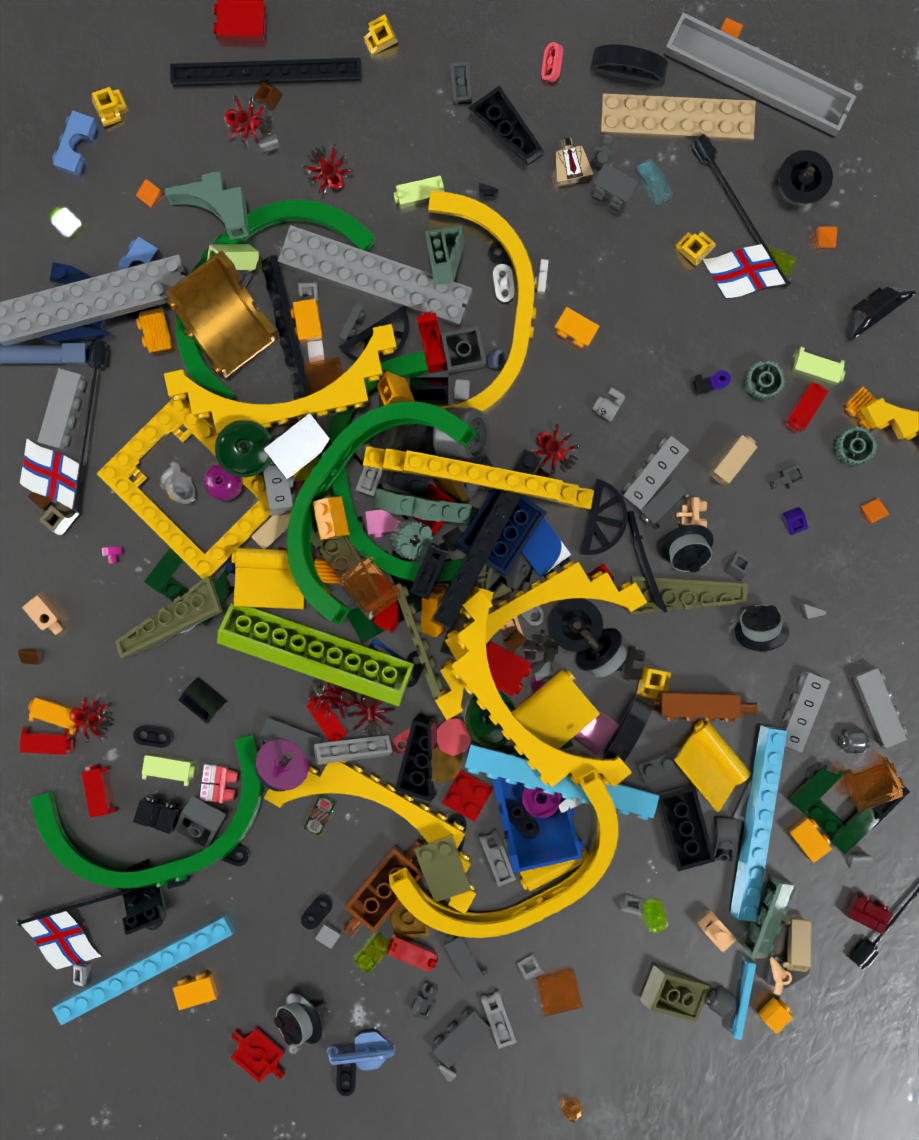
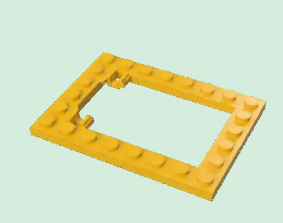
(123, 466)

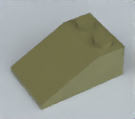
(442, 868)
(674, 994)

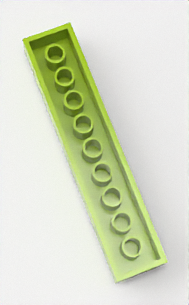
(315, 653)

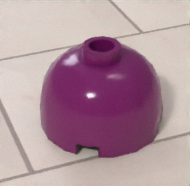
(225, 490)

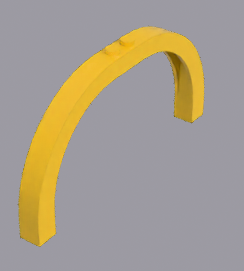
(479, 213)
(536, 908)

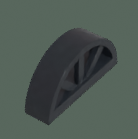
(630, 62)
(366, 335)
(592, 526)
(629, 729)

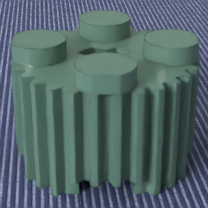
(774, 376)
(863, 439)
(407, 530)

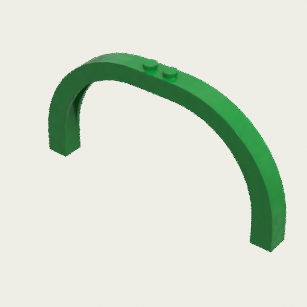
(258, 219)
(404, 366)
(326, 472)
(54, 837)

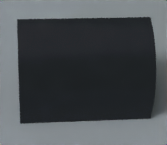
(429, 389)
(202, 700)

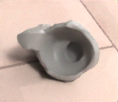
(177, 484)

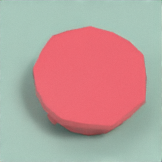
(453, 737)

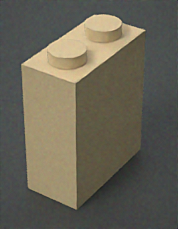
(733, 459)

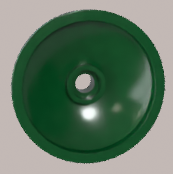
(238, 460)
(486, 733)

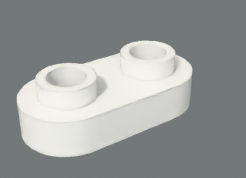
(502, 284)

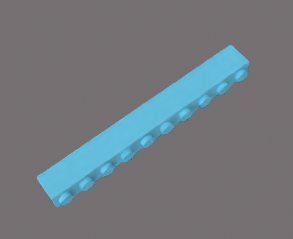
(516, 769)
(758, 823)
(143, 969)

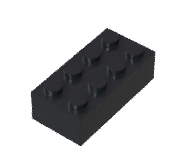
(417, 439)
(685, 827)

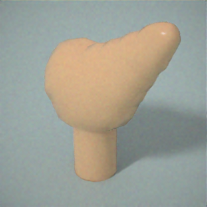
(780, 975)

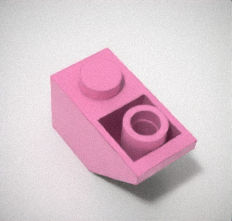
(380, 522)

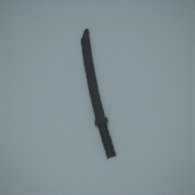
(637, 540)

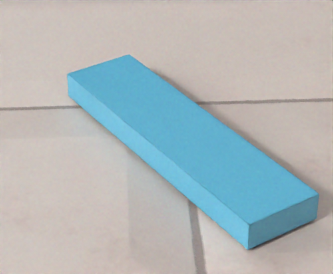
(743, 999)

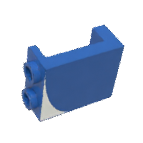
(545, 550)

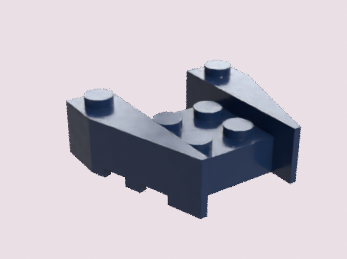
(65, 274)

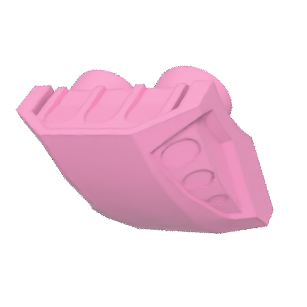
(597, 733)

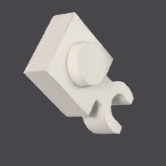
(540, 282)

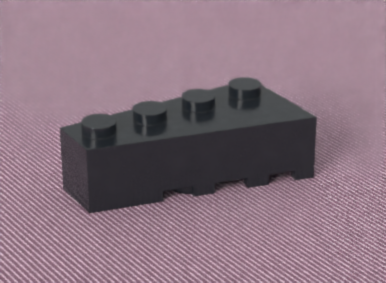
(505, 122)
(419, 763)

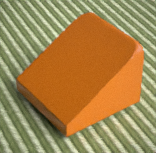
(731, 27)
(149, 193)
(874, 510)

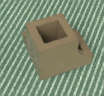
(57, 518)

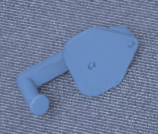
(369, 1053)

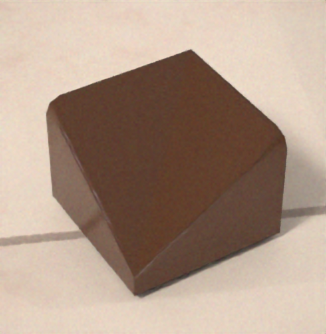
(514, 640)

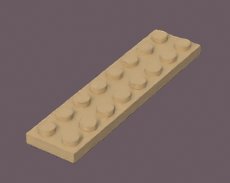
(678, 116)

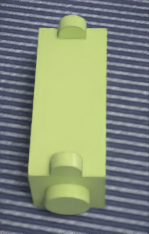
(417, 192)
(242, 255)
(819, 367)
(168, 768)

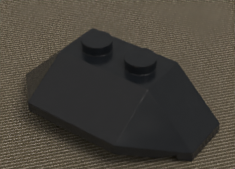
(877, 308)

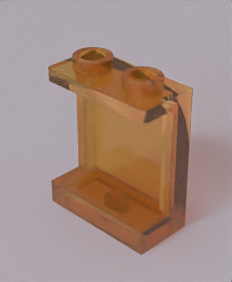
(369, 588)
(874, 785)

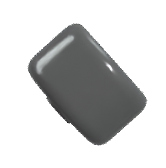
(479, 445)

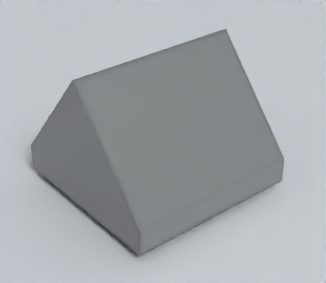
(632, 905)
(82, 974)

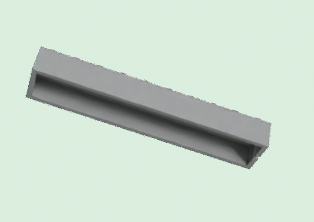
(759, 74)
(373, 275)
(88, 300)

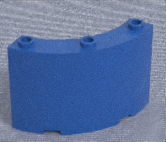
(557, 834)

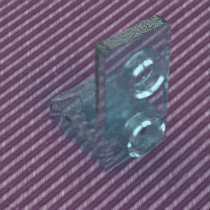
(656, 181)

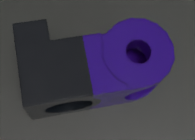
(710, 384)

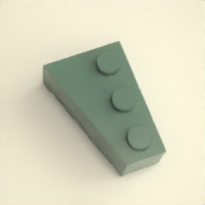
(445, 252)

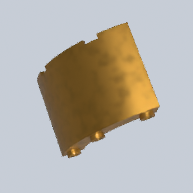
(220, 315)

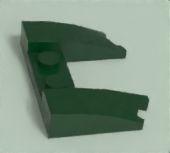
(162, 581)
(366, 628)
(842, 834)

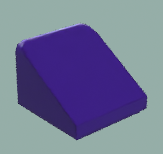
(795, 520)

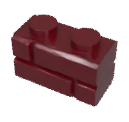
(868, 913)

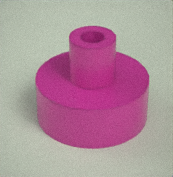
(112, 552)

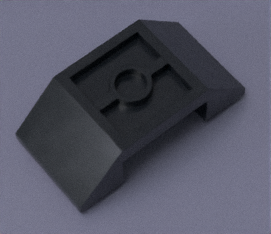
(142, 906)

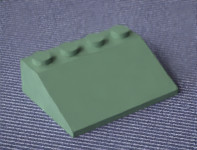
(770, 912)

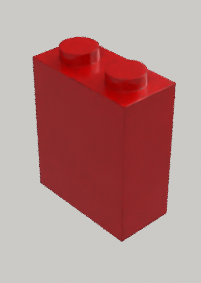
(240, 20)
(507, 668)

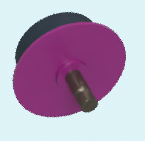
(281, 765)

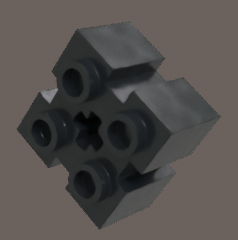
(157, 814)

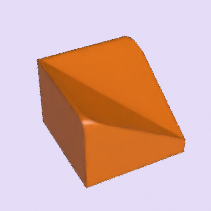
(826, 237)

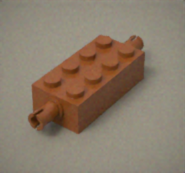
(702, 705)
(375, 897)

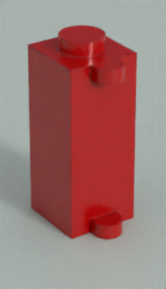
(806, 407)
(331, 726)
(45, 742)
(96, 791)
(412, 953)

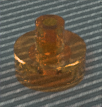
(572, 1110)

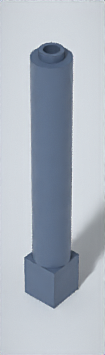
(45, 354)

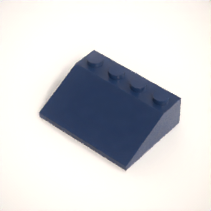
(513, 537)

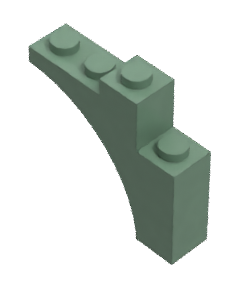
(213, 196)
(421, 507)

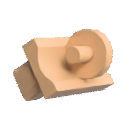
(691, 510)

